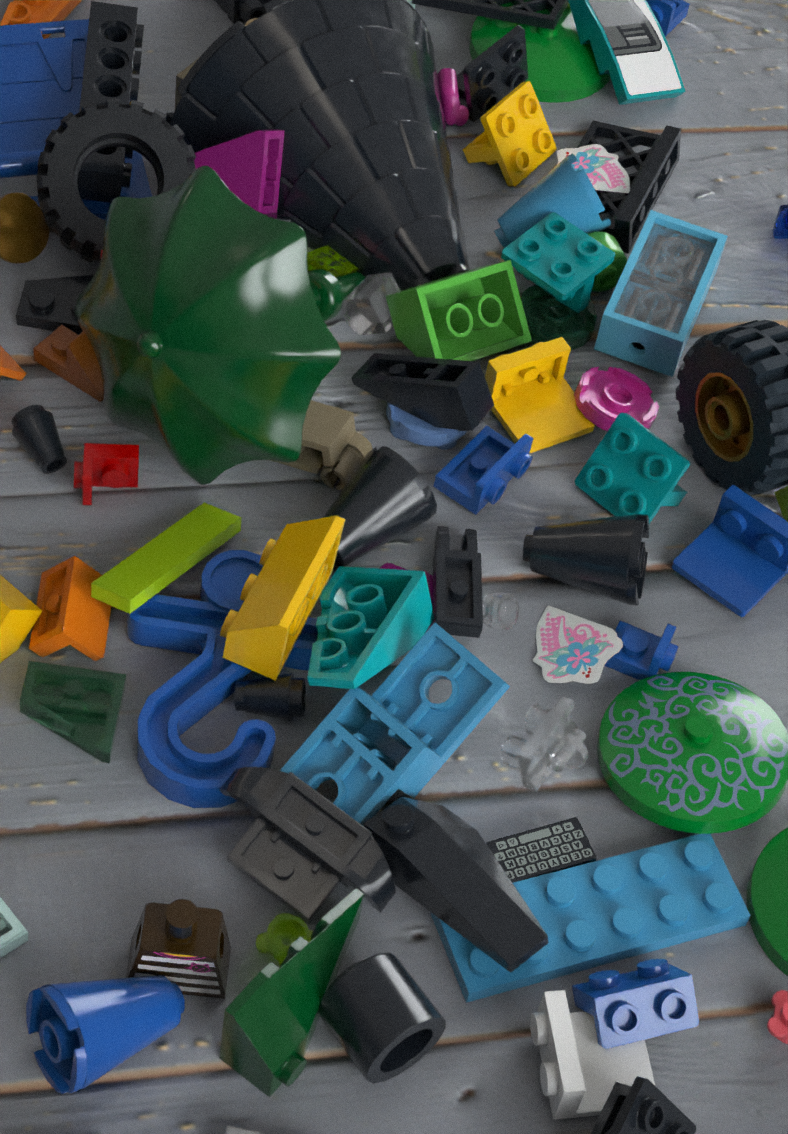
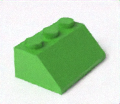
(462, 314)

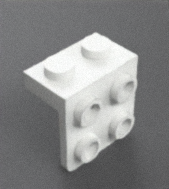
(573, 1066)

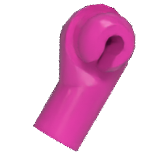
(449, 94)

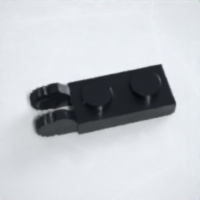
(457, 585)

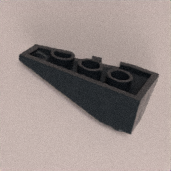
(457, 879)

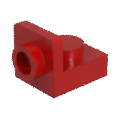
(106, 467)

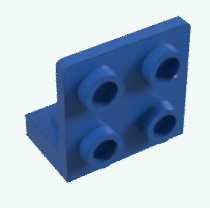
(737, 553)

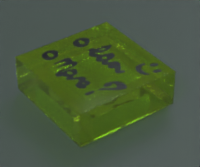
(329, 260)

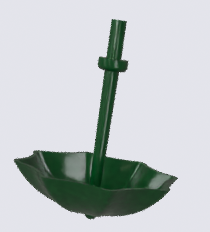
(210, 325)

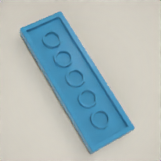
(610, 914)

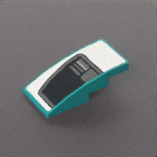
(629, 47)

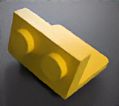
(534, 395)

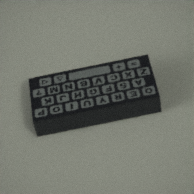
(543, 850)

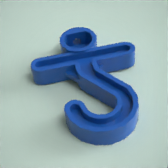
(201, 685)

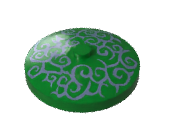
(693, 752)

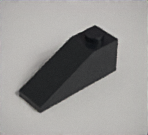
(432, 389)

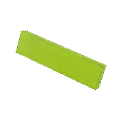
(165, 558)

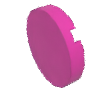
(611, 392)

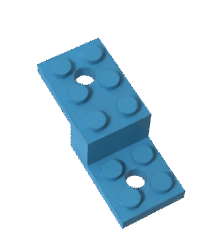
(398, 733)

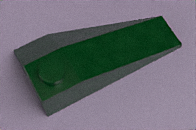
(279, 1009)

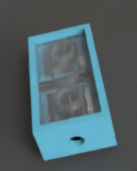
(660, 293)

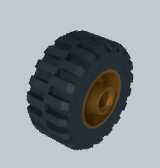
(738, 405)

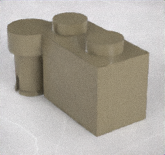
(331, 442)

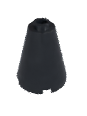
(379, 504)
(593, 555)

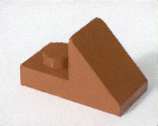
(71, 359)

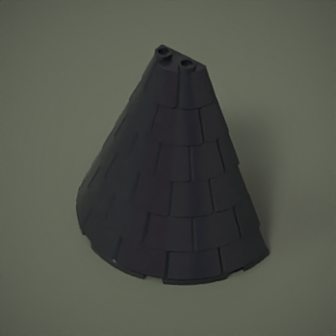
(360, 124)

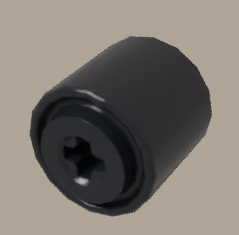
(381, 1017)

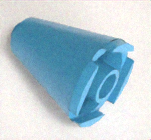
(560, 191)

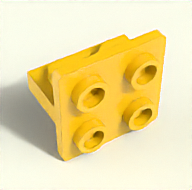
(513, 136)

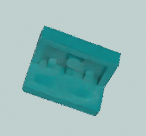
(559, 259)
(633, 471)

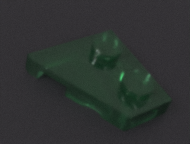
(75, 704)

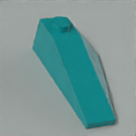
(367, 623)

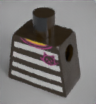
(184, 946)

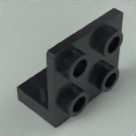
(494, 73)

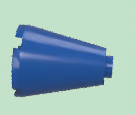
(98, 1025)

